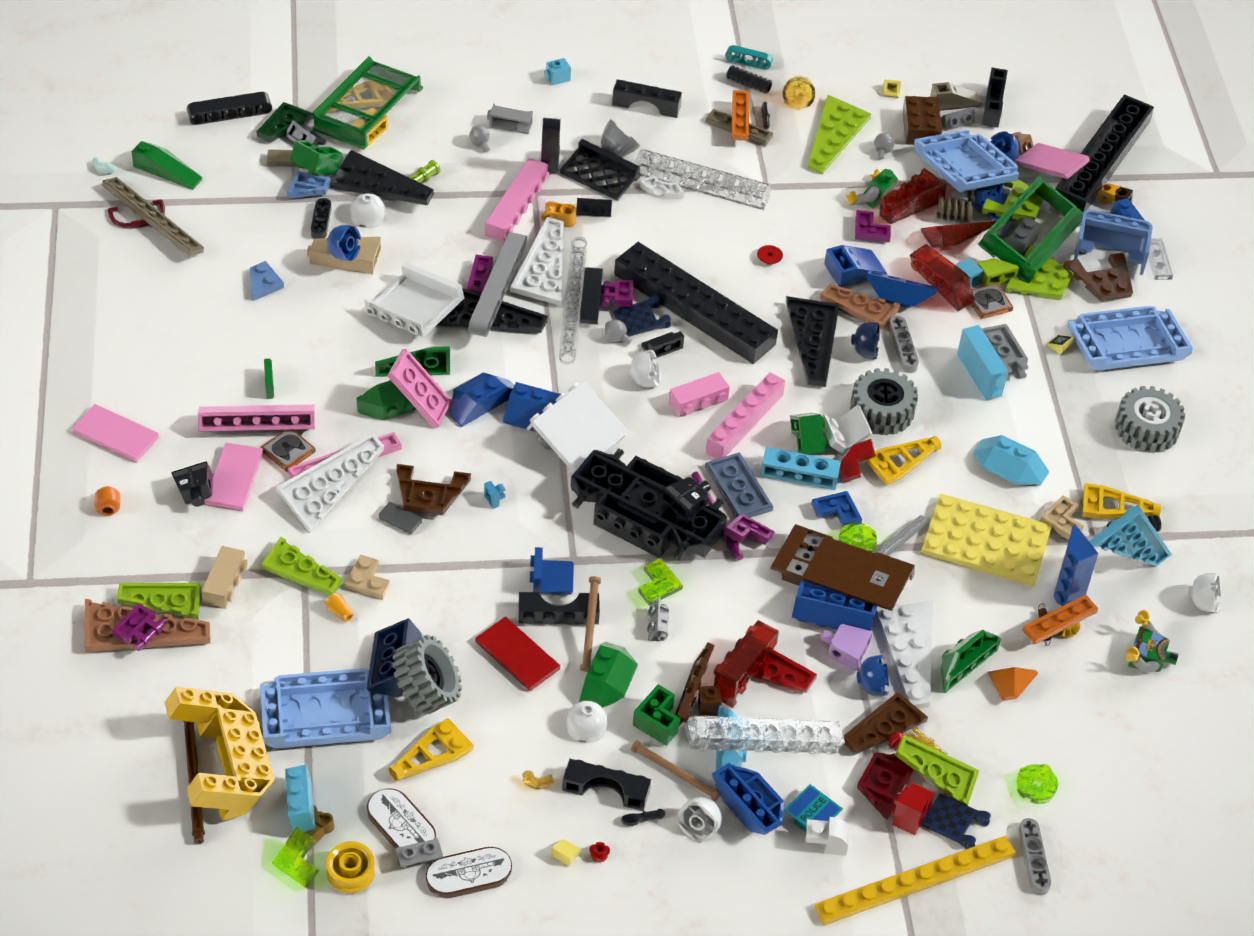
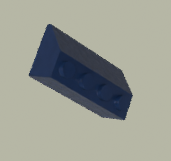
(385, 643)

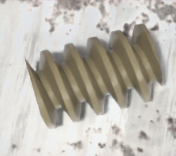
(955, 209)

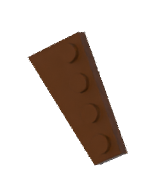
(693, 682)
(892, 717)

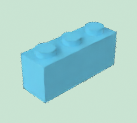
(300, 798)

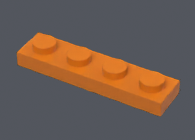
(740, 115)
(1060, 619)

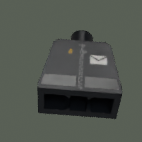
(194, 483)
(686, 497)

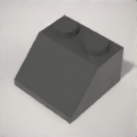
(1020, 234)

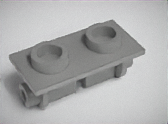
(958, 118)
(658, 614)
(419, 853)

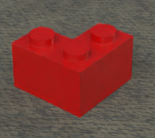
(911, 807)

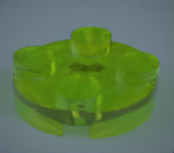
(863, 532)
(1042, 774)

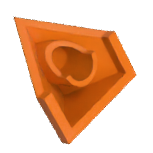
(1012, 681)

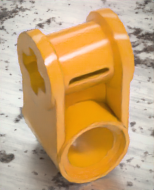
(561, 212)

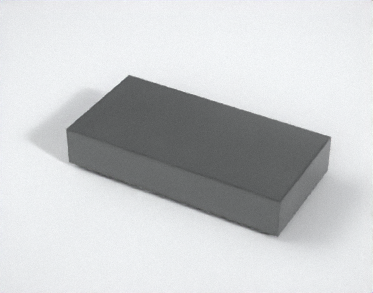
(399, 518)

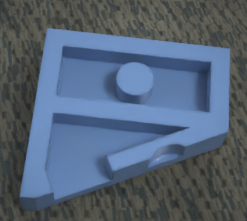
(308, 185)
(264, 280)

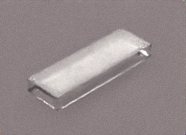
(1159, 260)

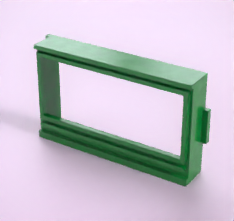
(1028, 267)

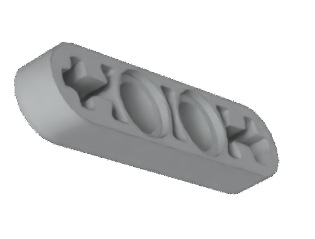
(903, 344)
(1034, 856)

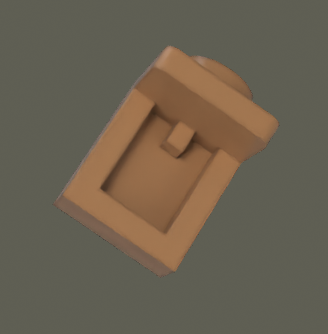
(1024, 141)

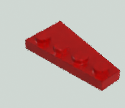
(785, 672)

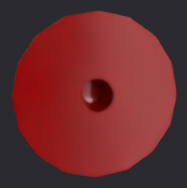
(769, 254)

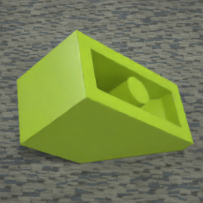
(997, 271)

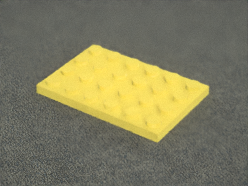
(986, 539)

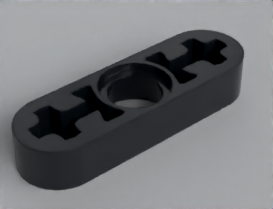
(324, 224)

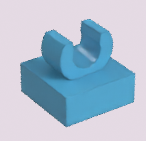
(494, 493)

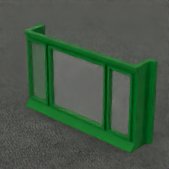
(362, 102)

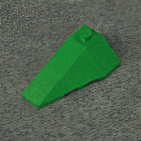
(164, 164)
(433, 359)

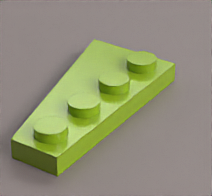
(295, 566)
(168, 598)
(943, 771)

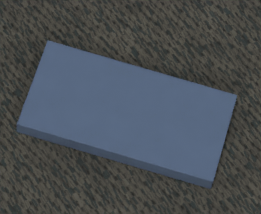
(739, 486)

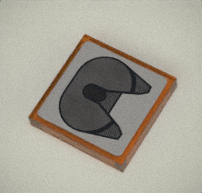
(990, 301)
(288, 449)

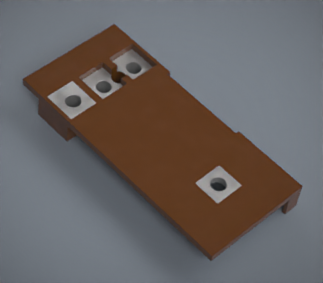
(842, 567)

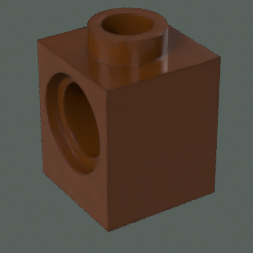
(709, 700)

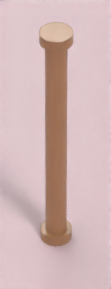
(595, 581)
(637, 747)

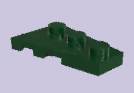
(281, 119)

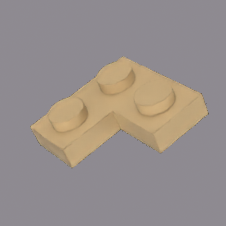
(1059, 516)
(363, 579)

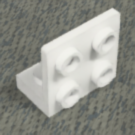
(847, 429)

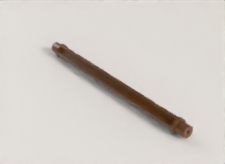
(192, 766)

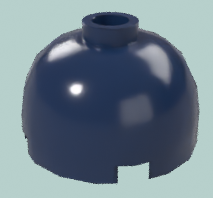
(867, 340)

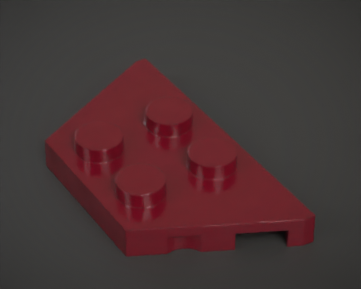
(883, 780)

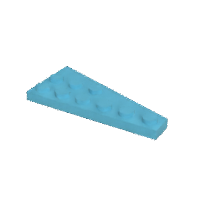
(1133, 537)

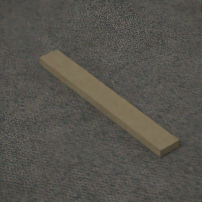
(153, 216)

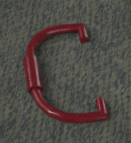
(134, 224)

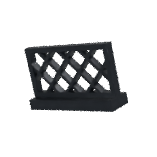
(607, 161)

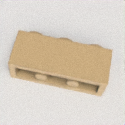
(224, 577)

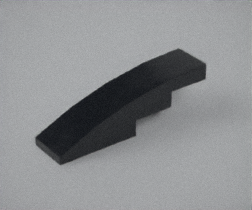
(591, 295)

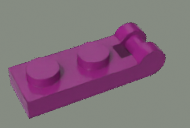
(480, 273)

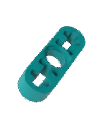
(737, 50)

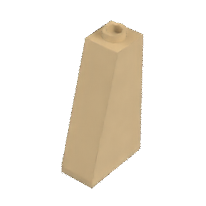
(364, 262)

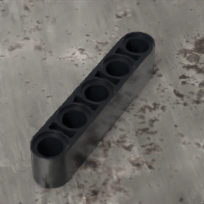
(229, 108)

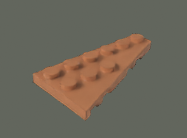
(102, 618)

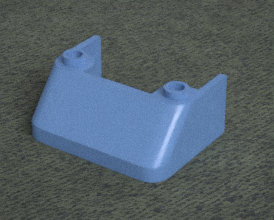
(1115, 233)

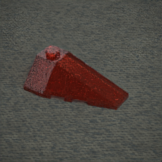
(953, 235)

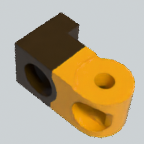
(1110, 193)

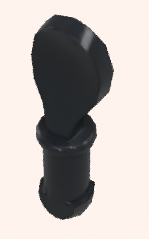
(766, 122)
(634, 818)

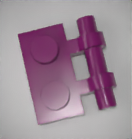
(622, 293)
(134, 623)

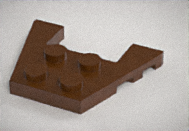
(1105, 283)
(429, 496)

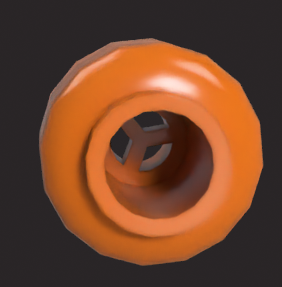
(107, 500)

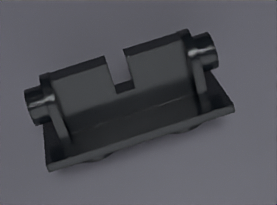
(594, 207)

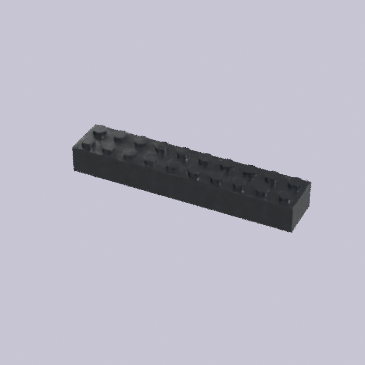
(1106, 151)
(696, 302)

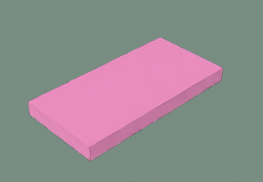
(1052, 160)
(419, 388)
(115, 432)
(234, 476)

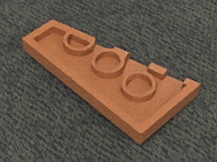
(860, 305)

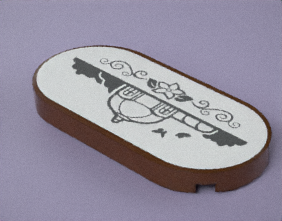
(398, 818)
(468, 872)

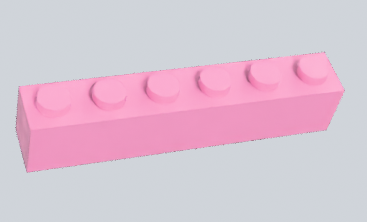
(516, 199)
(745, 416)
(256, 417)

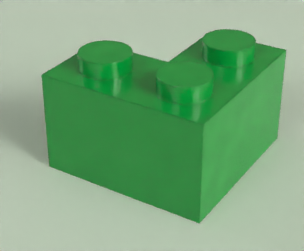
(316, 159)
(809, 432)
(655, 715)

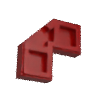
(858, 452)

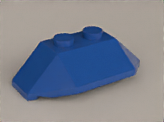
(900, 290)
(478, 397)
(750, 798)

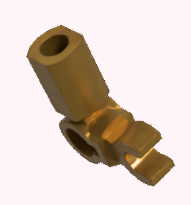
(323, 825)

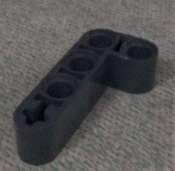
(551, 143)

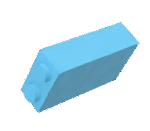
(982, 362)

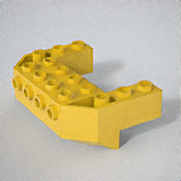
(239, 746)

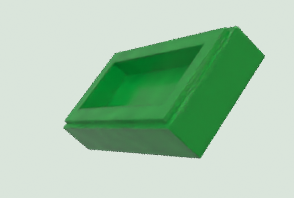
(269, 378)

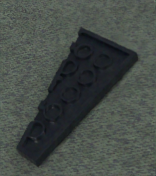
(368, 176)
(508, 316)
(814, 333)

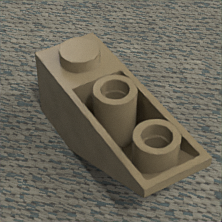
(954, 96)

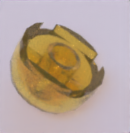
(798, 92)

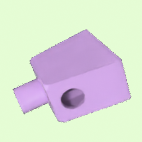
(847, 644)

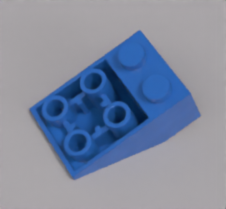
(850, 264)

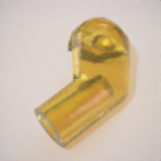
(536, 783)

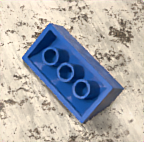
(525, 403)
(1075, 568)
(831, 608)

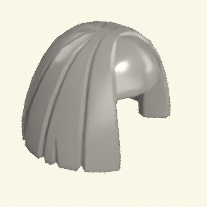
(616, 142)

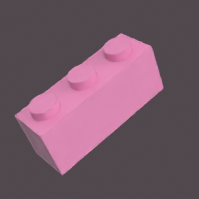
(699, 394)

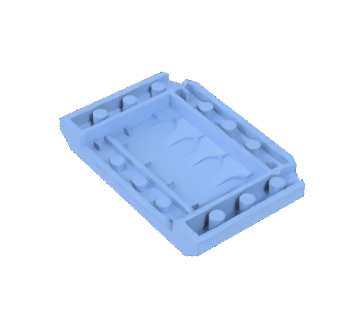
(966, 160)
(1129, 337)
(322, 709)

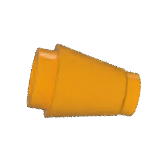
(338, 606)

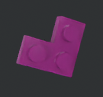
(867, 230)
(745, 526)

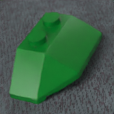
(383, 402)
(967, 656)
(608, 675)

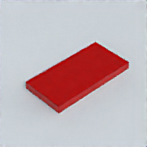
(517, 653)

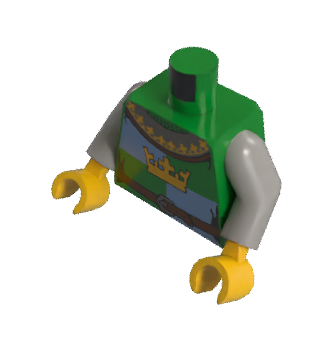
(880, 186)
(1149, 647)

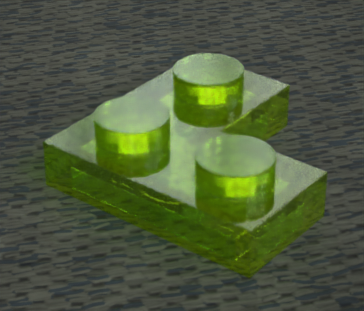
(663, 582)
(291, 858)

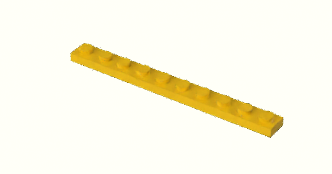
(914, 880)

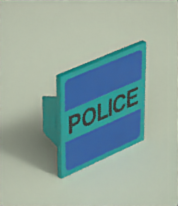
(812, 805)

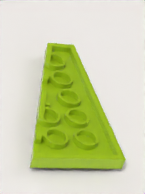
(836, 129)

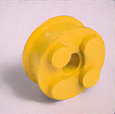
(348, 855)

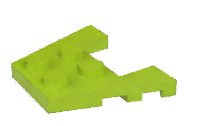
(1028, 209)
(1048, 282)

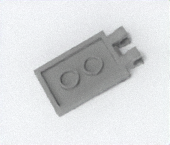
(1007, 349)

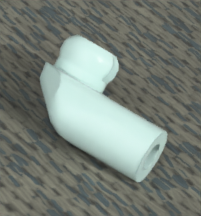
(103, 167)

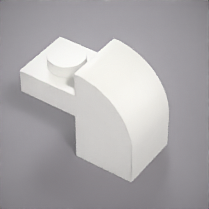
(831, 833)

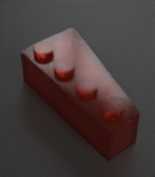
(912, 197)
(940, 272)
(744, 661)

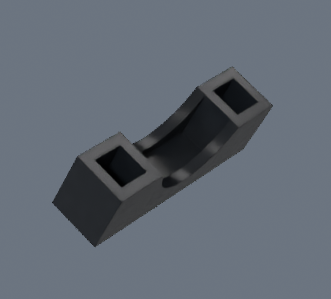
(994, 97)
(665, 100)
(535, 610)
(583, 776)

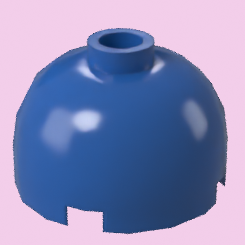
(1006, 143)
(344, 242)
(874, 676)

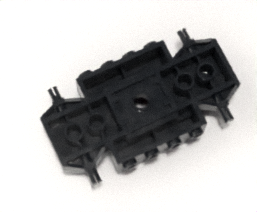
(645, 524)

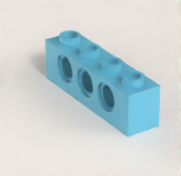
(800, 468)

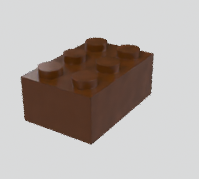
(921, 118)

